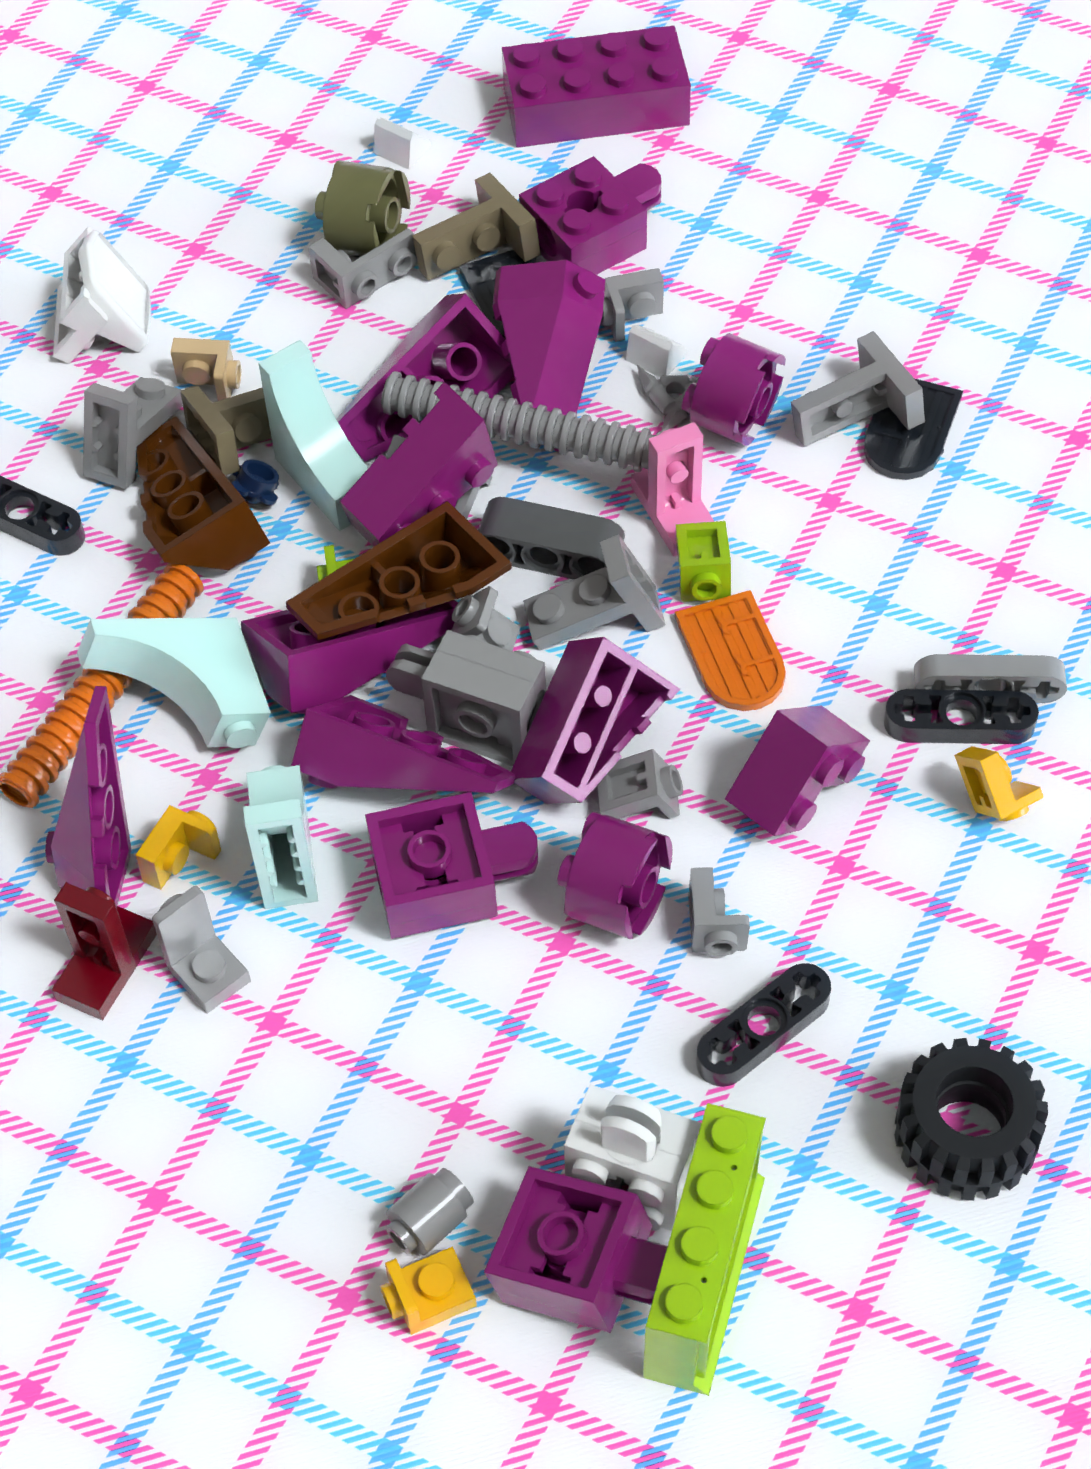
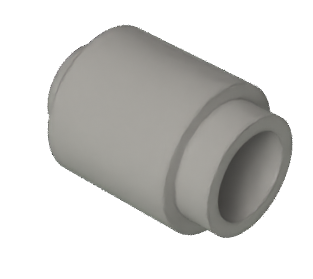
(428, 1212)

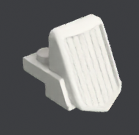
(100, 298)

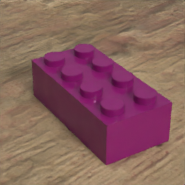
(596, 86)

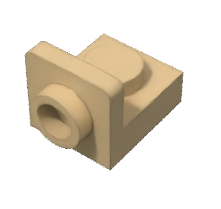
(206, 363)

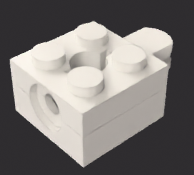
(634, 1143)

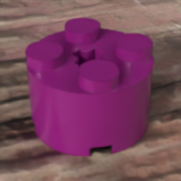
(734, 387)
(615, 875)

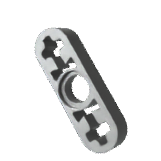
(1034, 675)

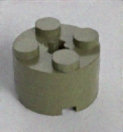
(362, 206)

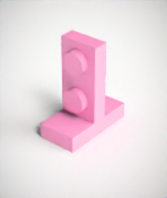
(673, 482)

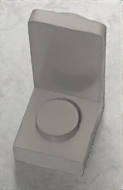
(361, 278)
(195, 952)

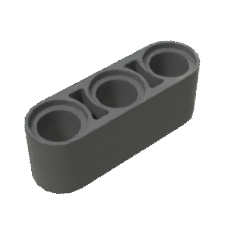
(547, 537)

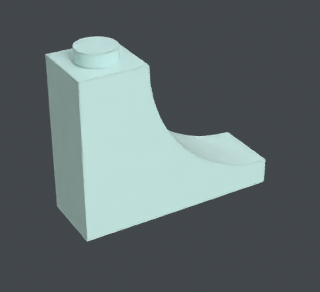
(306, 432)
(192, 662)
(280, 836)

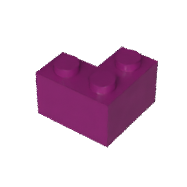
(792, 764)

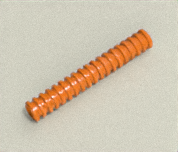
(59, 737)

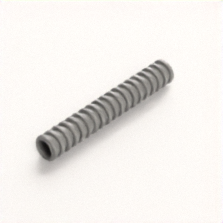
(527, 423)

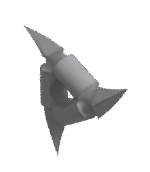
(659, 394)

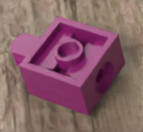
(592, 214)
(441, 840)
(590, 1231)

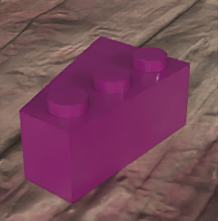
(432, 466)
(587, 719)

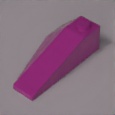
(549, 329)
(447, 345)
(311, 672)
(369, 747)
(92, 829)

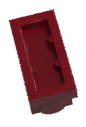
(105, 947)

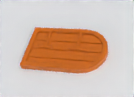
(734, 651)

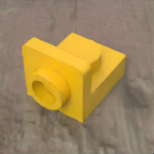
(990, 785)
(170, 841)
(427, 1290)

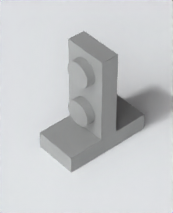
(875, 386)
(119, 423)
(595, 599)

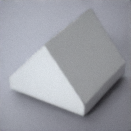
(398, 143)
(653, 351)

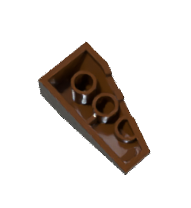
(192, 505)
(412, 570)

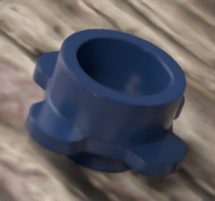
(257, 482)

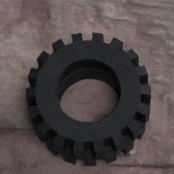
(976, 1077)

